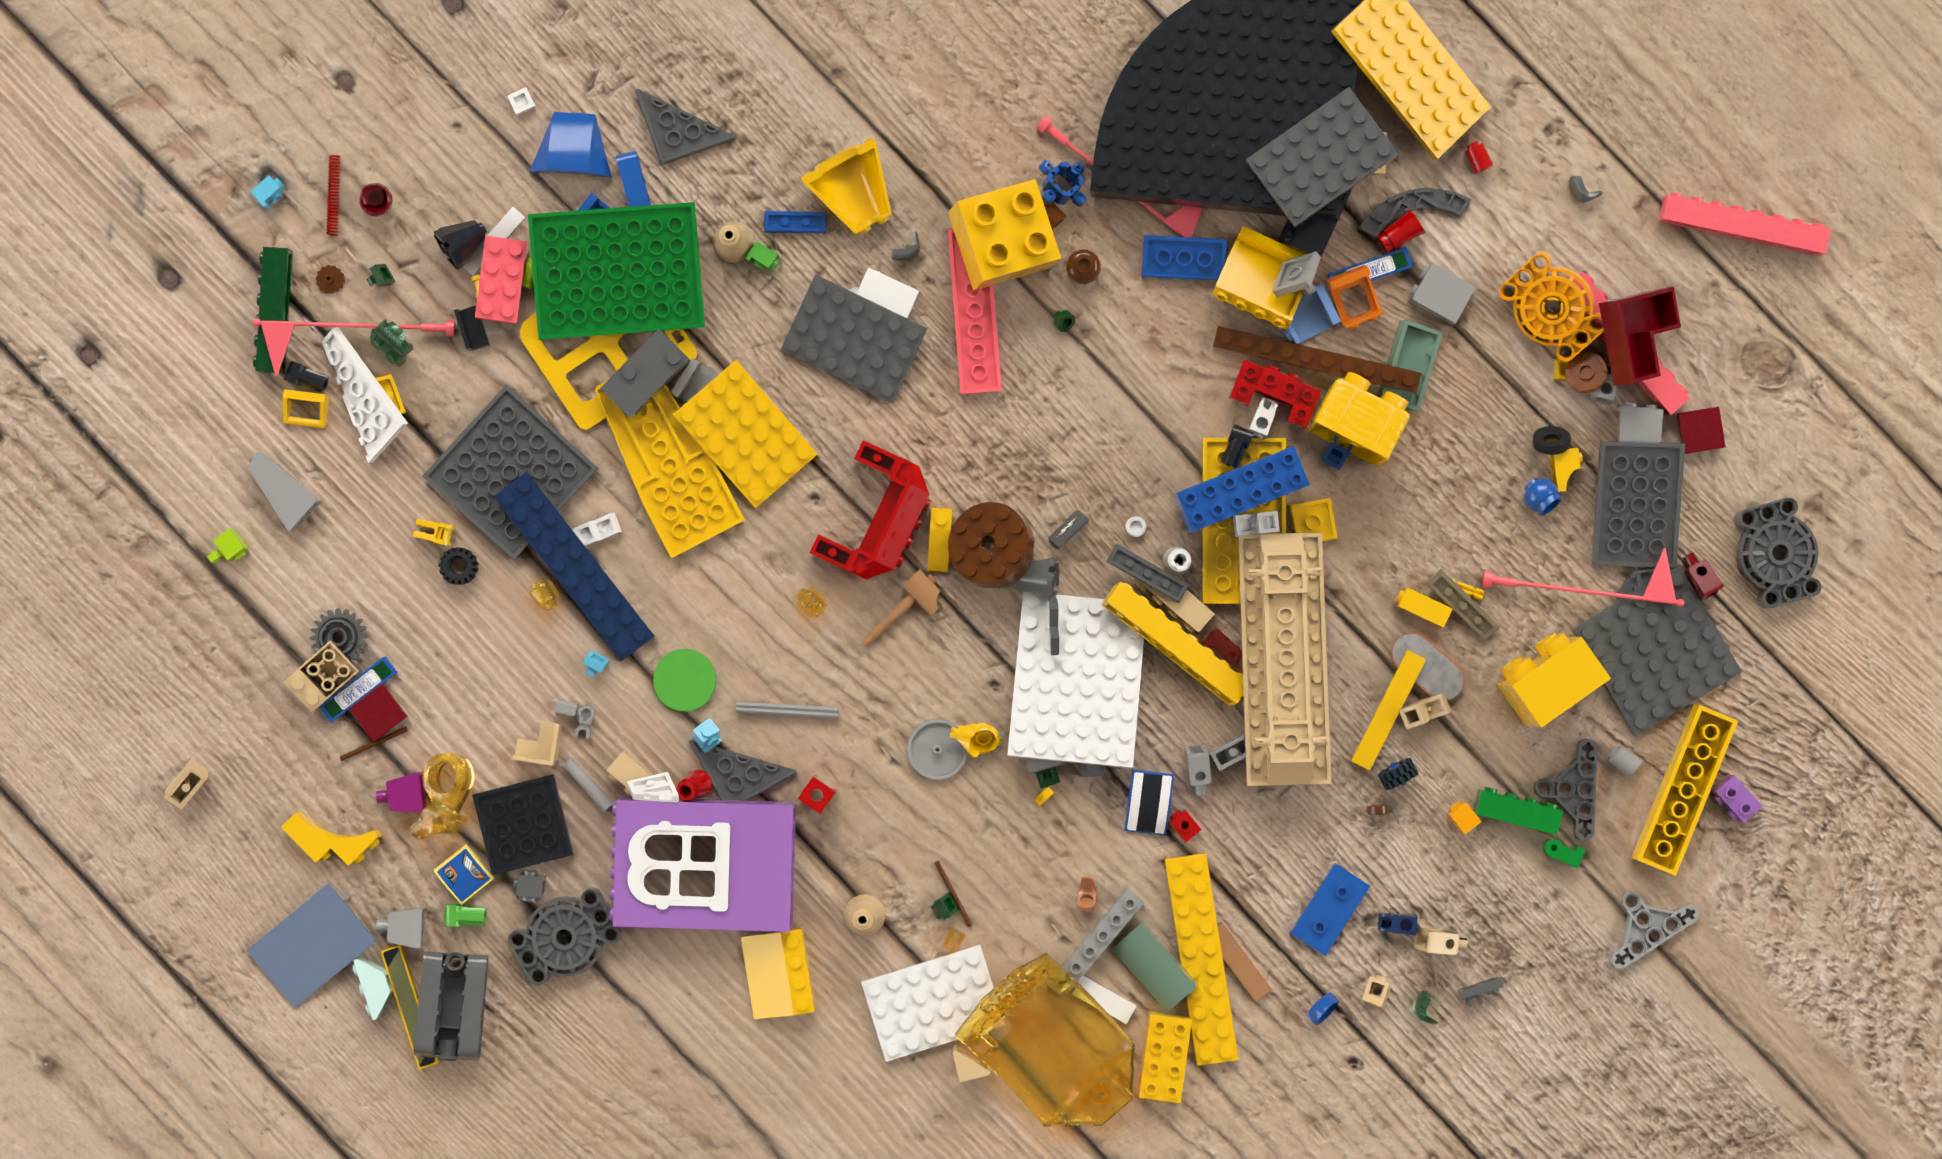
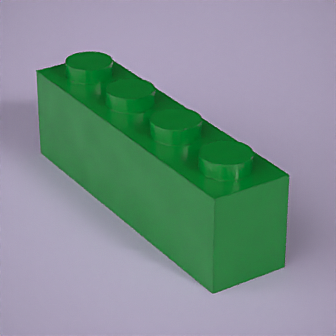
(1517, 811)

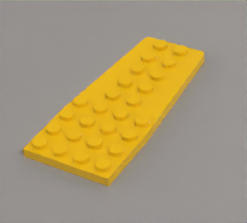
(672, 474)

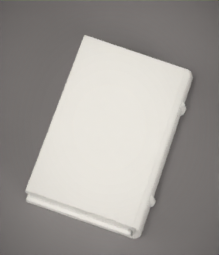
(888, 292)

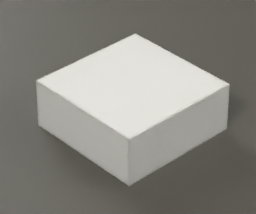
(521, 101)

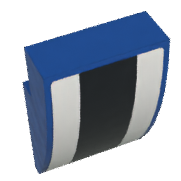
(1149, 802)

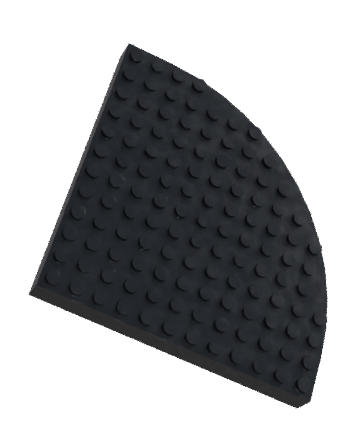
(1212, 94)

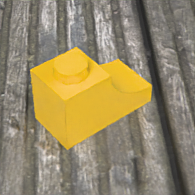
(1563, 465)

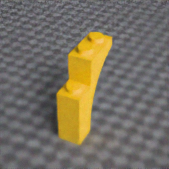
(319, 843)

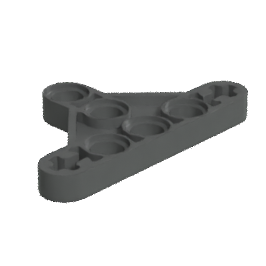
(1574, 799)

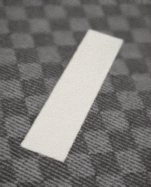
(502, 230)

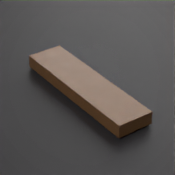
(1242, 965)

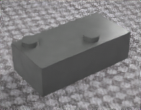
(645, 374)

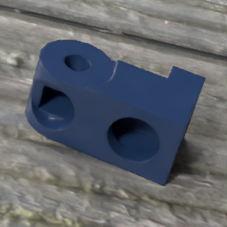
(1398, 923)

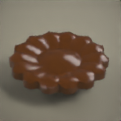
(330, 279)

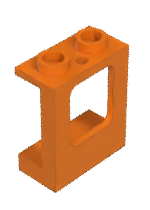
(1347, 280)

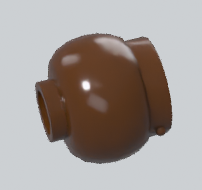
(1083, 266)

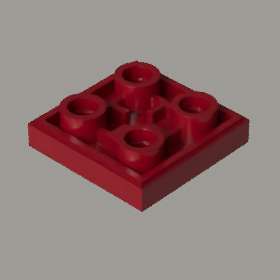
(1701, 430)
(378, 712)

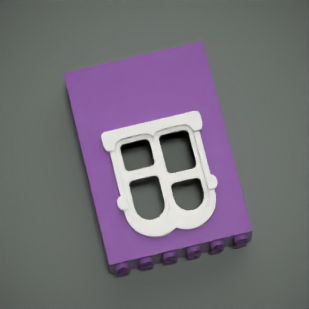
(750, 864)

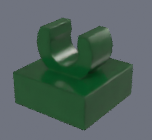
(380, 276)
(1047, 777)
(945, 906)

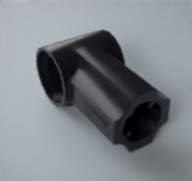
(302, 376)
(1237, 443)

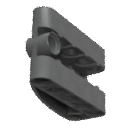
(451, 1007)

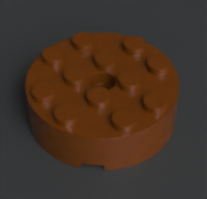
(971, 542)

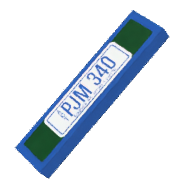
(1382, 265)
(358, 689)

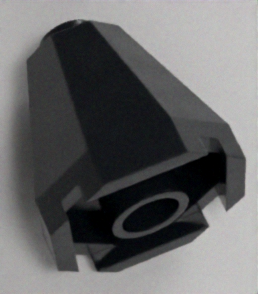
(460, 241)

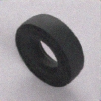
(1551, 432)

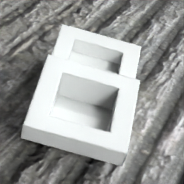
(1256, 523)
(598, 529)

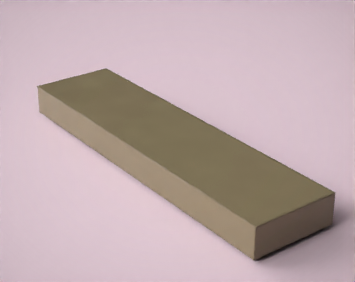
(1463, 604)

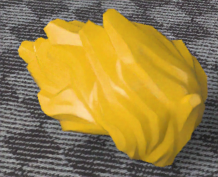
(977, 738)

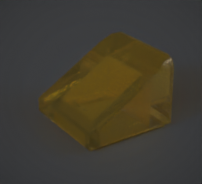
(953, 939)

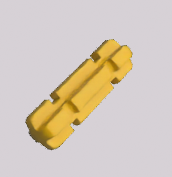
(1476, 594)

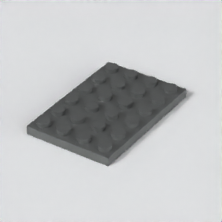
(1322, 157)
(854, 338)
(1637, 503)

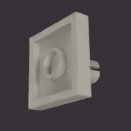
(1297, 275)

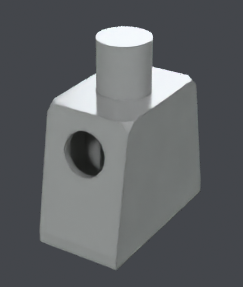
(1198, 761)
(405, 927)

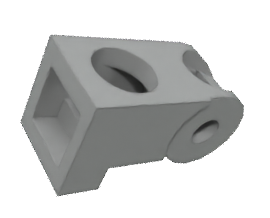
(1607, 391)

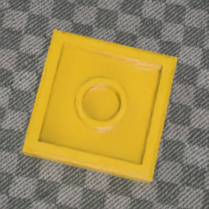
(1314, 518)

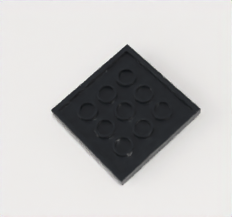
(523, 824)

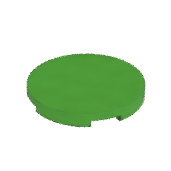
(684, 680)

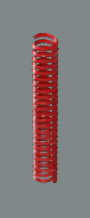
(329, 221)

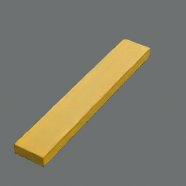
(1388, 709)

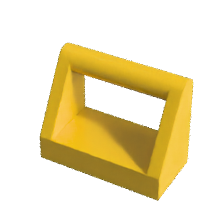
(289, 395)

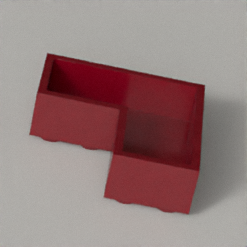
(1630, 331)

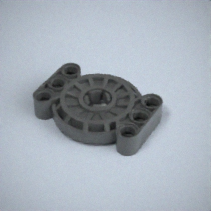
(1757, 559)
(544, 942)

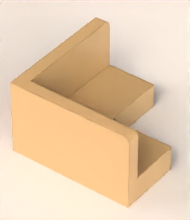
(544, 750)

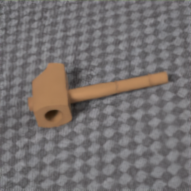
(921, 589)

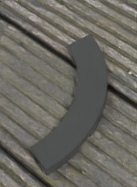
(1414, 200)

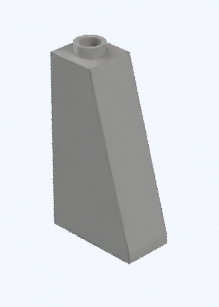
(284, 492)

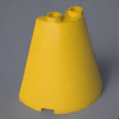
(852, 186)

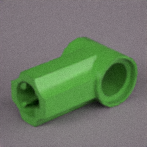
(458, 915)

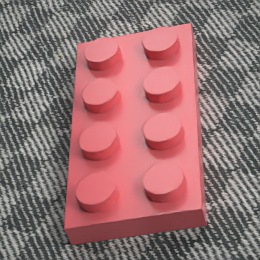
(501, 279)

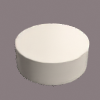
(1135, 526)

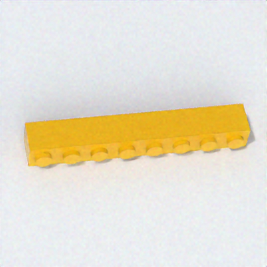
(1175, 643)

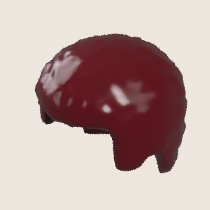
(375, 199)

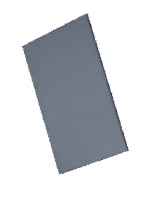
(311, 945)

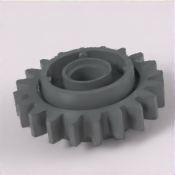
(347, 625)

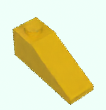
(938, 539)

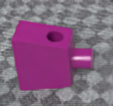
(404, 793)

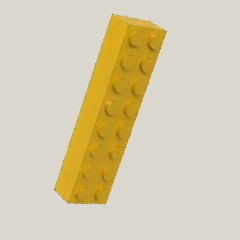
(1684, 789)

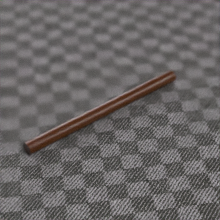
(372, 744)
(953, 893)

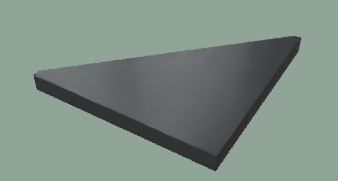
(677, 132)
(739, 775)

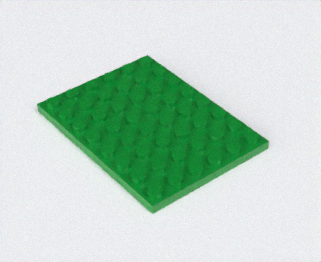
(616, 270)

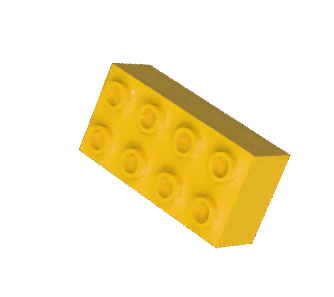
(1164, 1057)

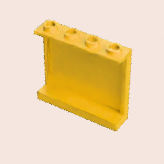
(1251, 276)

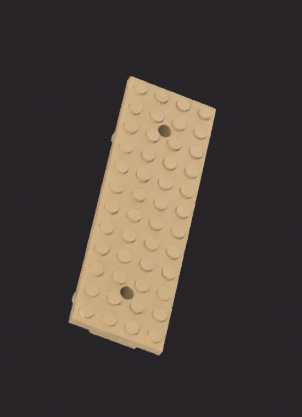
(1284, 659)

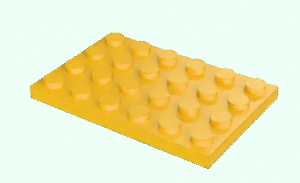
(745, 433)

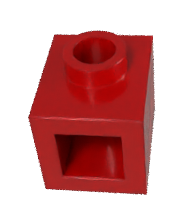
(1184, 825)

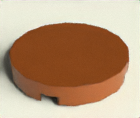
(1586, 372)

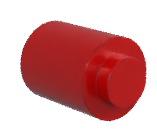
(1478, 157)

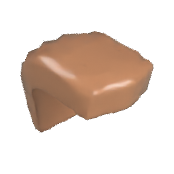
(1087, 895)

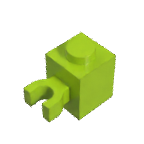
(229, 546)

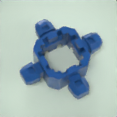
(1072, 173)

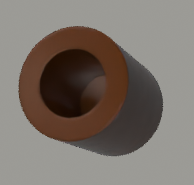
(1054, 214)

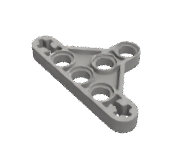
(1640, 933)

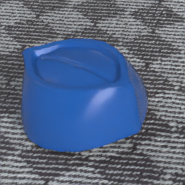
(1322, 1008)

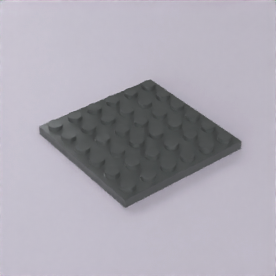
(497, 450)
(1658, 653)

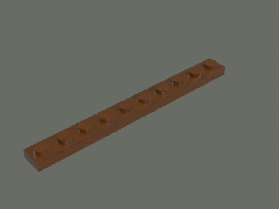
(1316, 359)

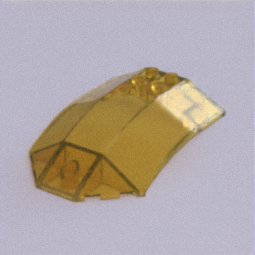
(1053, 1045)

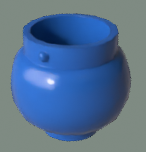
(1541, 496)

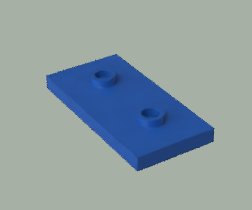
(1183, 257)
(1330, 909)

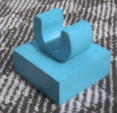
(595, 663)

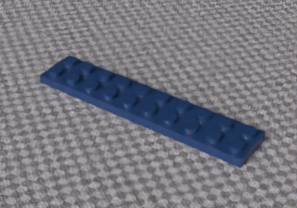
(574, 566)

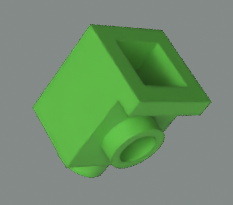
(763, 257)

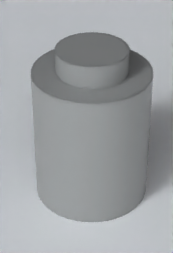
(1623, 760)

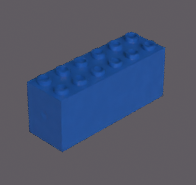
(1241, 489)

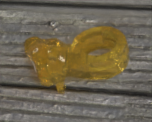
(443, 812)

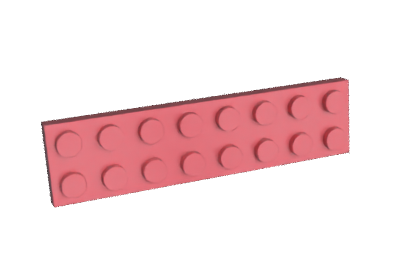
(974, 329)

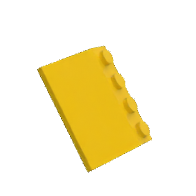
(778, 973)

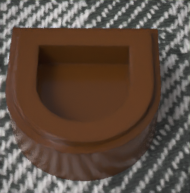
(1377, 809)

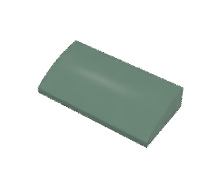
(1414, 350)
(1155, 967)

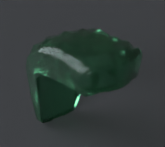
(1421, 1006)

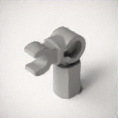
(585, 715)

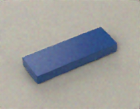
(795, 222)

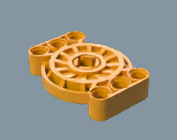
(1538, 318)

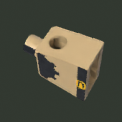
(1439, 941)

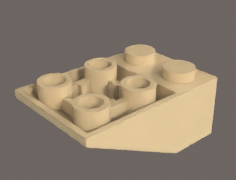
(320, 676)

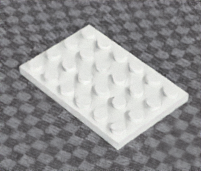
(926, 1001)

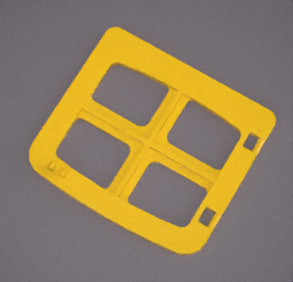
(583, 412)

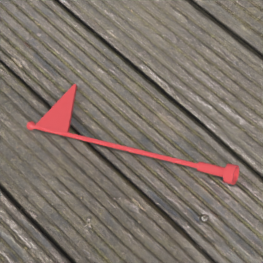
(1181, 221)
(279, 333)
(1659, 588)

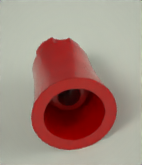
(1401, 232)
(695, 785)

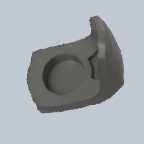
(1580, 192)
(909, 253)

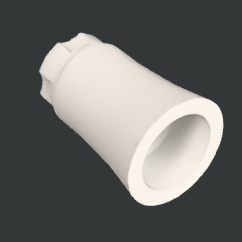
(1174, 568)

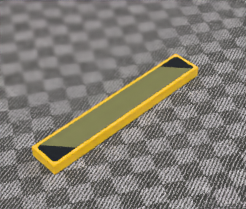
(405, 995)

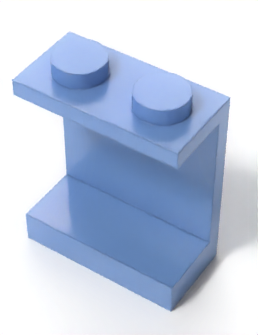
(1313, 315)

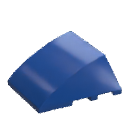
(572, 147)

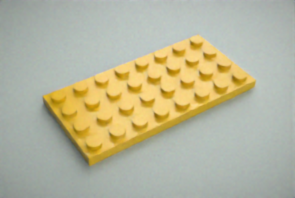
(1412, 72)
(1219, 542)

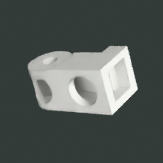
(1263, 417)

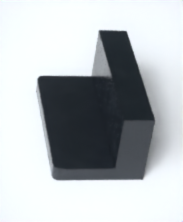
(472, 329)

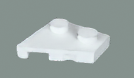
(654, 788)

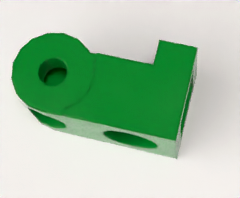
(1555, 849)

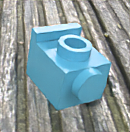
(268, 191)
(707, 735)

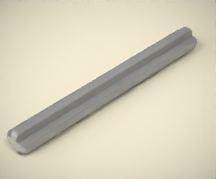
(787, 710)

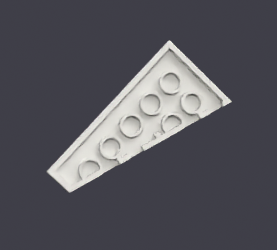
(364, 397)

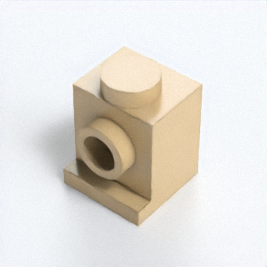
(1376, 1000)

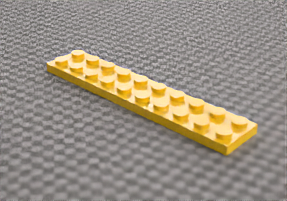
(1202, 958)

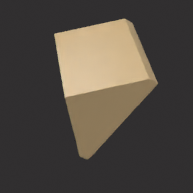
(968, 1065)

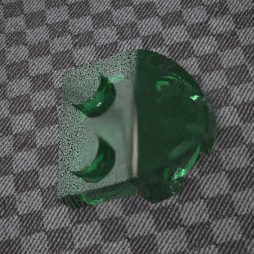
(391, 341)

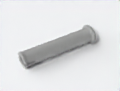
(588, 785)

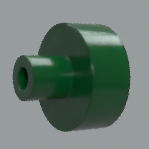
(1064, 320)

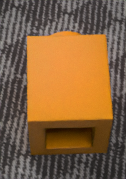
(1463, 817)

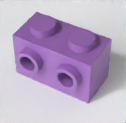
(1736, 799)

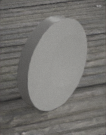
(934, 751)

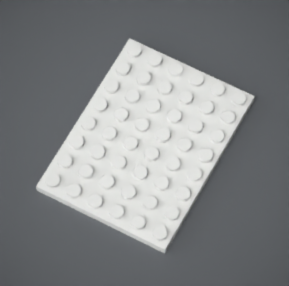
(1085, 697)

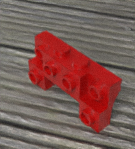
(1278, 387)

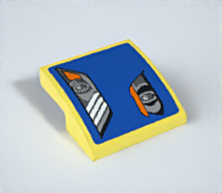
(463, 874)

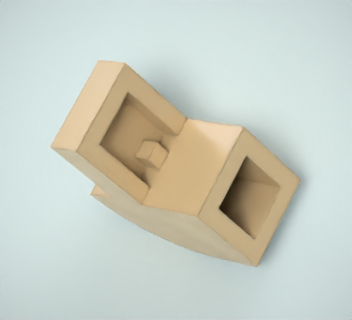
(1424, 710)

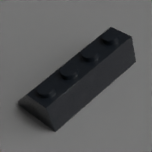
(1311, 234)

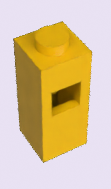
(1423, 607)

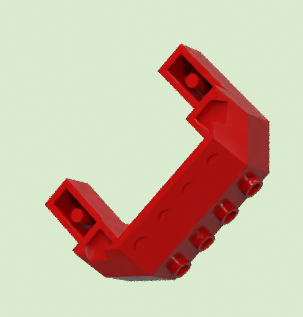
(892, 522)

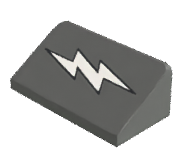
(1068, 529)

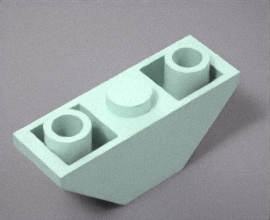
(374, 986)

